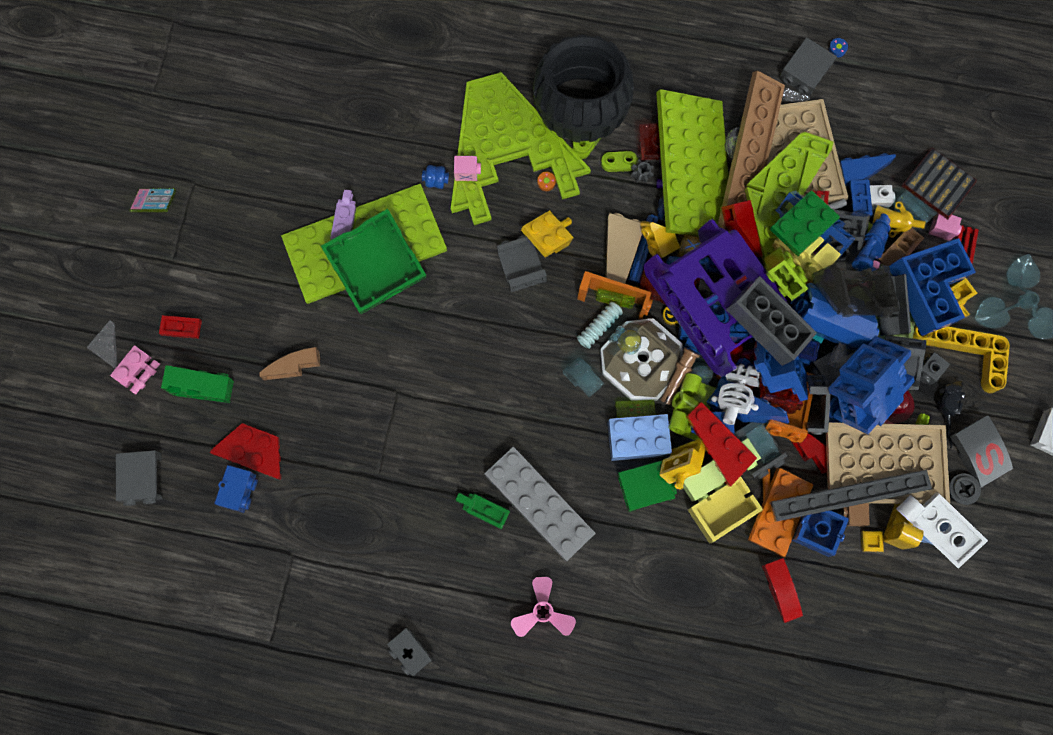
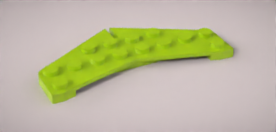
(787, 172)

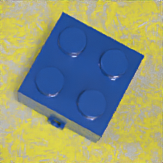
(236, 490)
(821, 532)

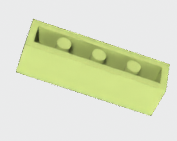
(710, 478)

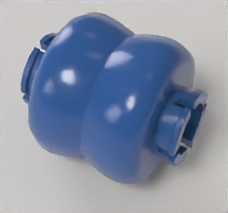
(435, 176)

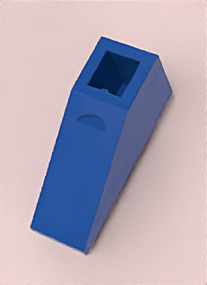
(864, 167)
(764, 413)

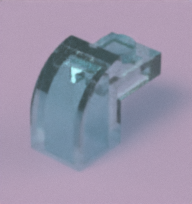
(581, 374)

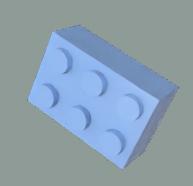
(639, 437)

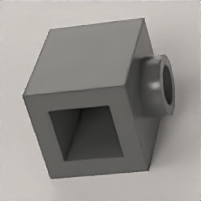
(933, 368)

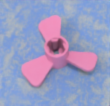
(524, 623)

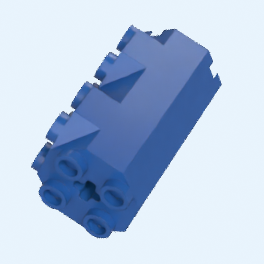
(833, 327)

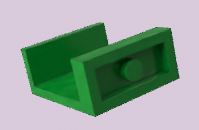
(645, 486)

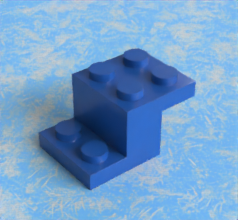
(781, 377)

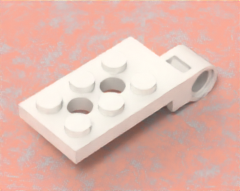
(930, 517)

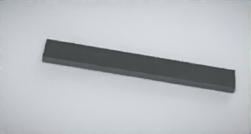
(850, 495)

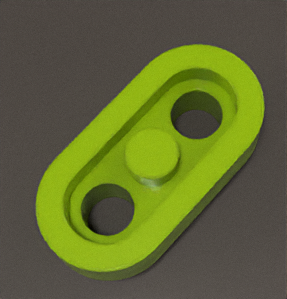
(620, 163)

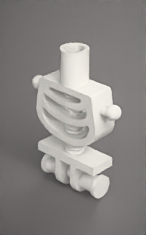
(732, 397)

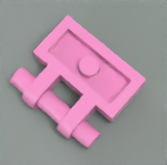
(131, 366)

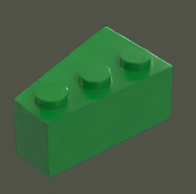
(197, 384)

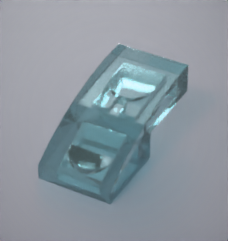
(763, 444)

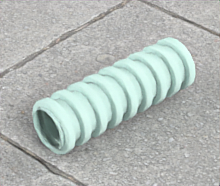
(600, 325)

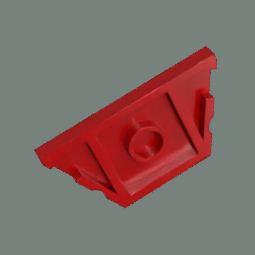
(251, 449)

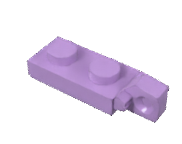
(344, 215)

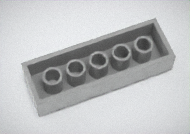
(539, 504)

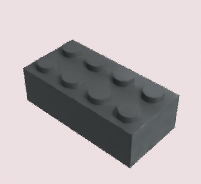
(771, 321)

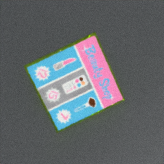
(152, 200)

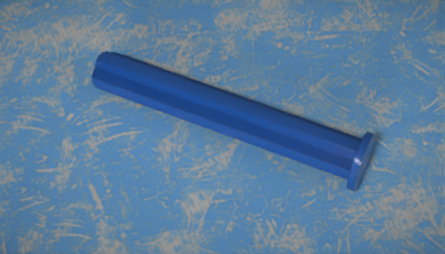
(640, 259)

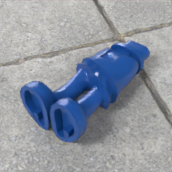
(875, 244)

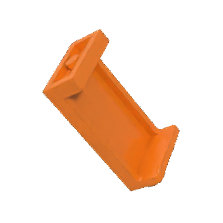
(796, 429)

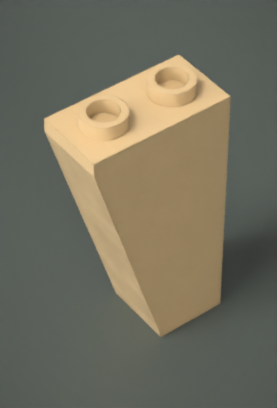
(621, 246)

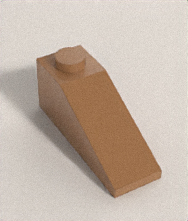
(901, 247)

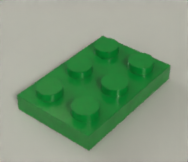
(804, 223)

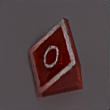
(649, 142)

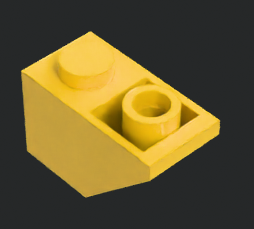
(658, 239)

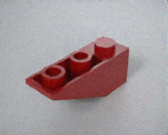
(741, 218)

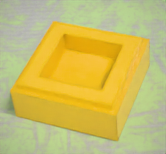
(872, 541)

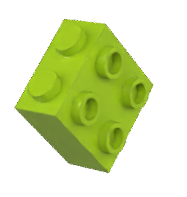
(787, 275)

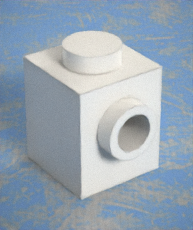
(882, 196)

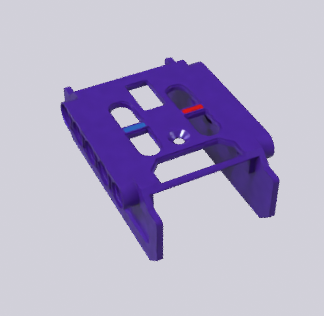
(687, 305)

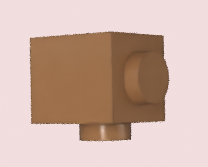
(857, 515)

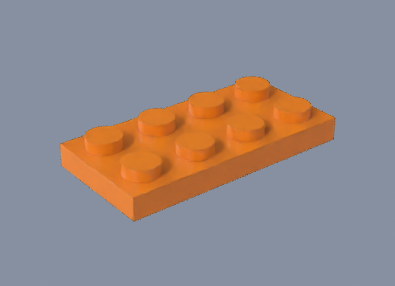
(778, 535)

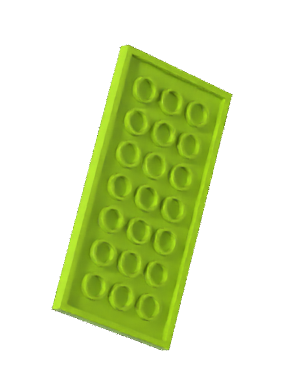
(691, 160)
(314, 269)

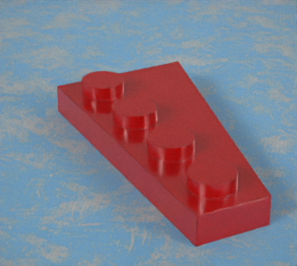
(726, 450)

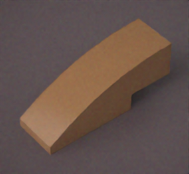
(292, 364)

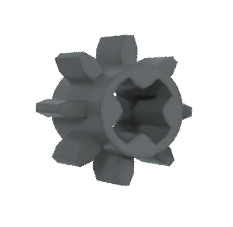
(646, 170)

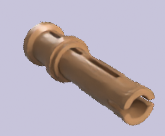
(683, 366)

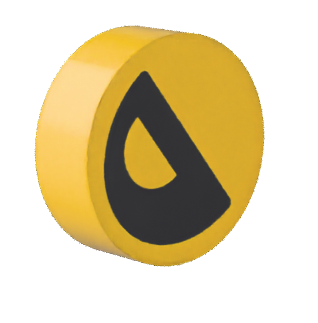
(668, 317)

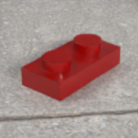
(180, 327)

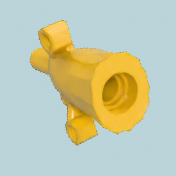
(901, 220)

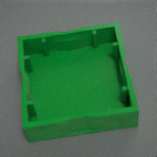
(374, 261)

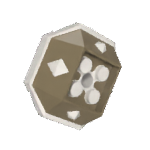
(637, 378)

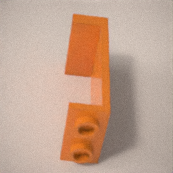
(598, 282)

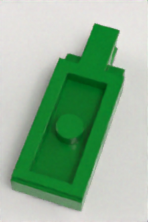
(483, 509)

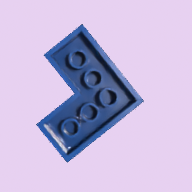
(929, 282)

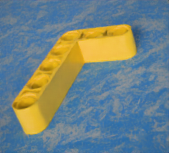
(969, 345)
(901, 532)

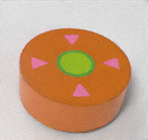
(546, 181)

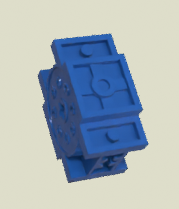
(871, 384)

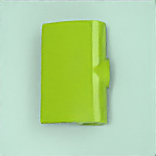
(690, 395)

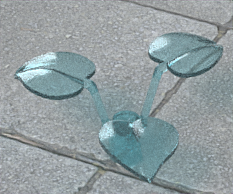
(1023, 274)

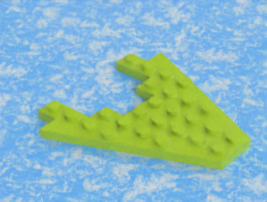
(505, 127)

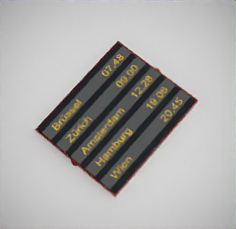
(939, 183)

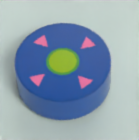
(838, 47)

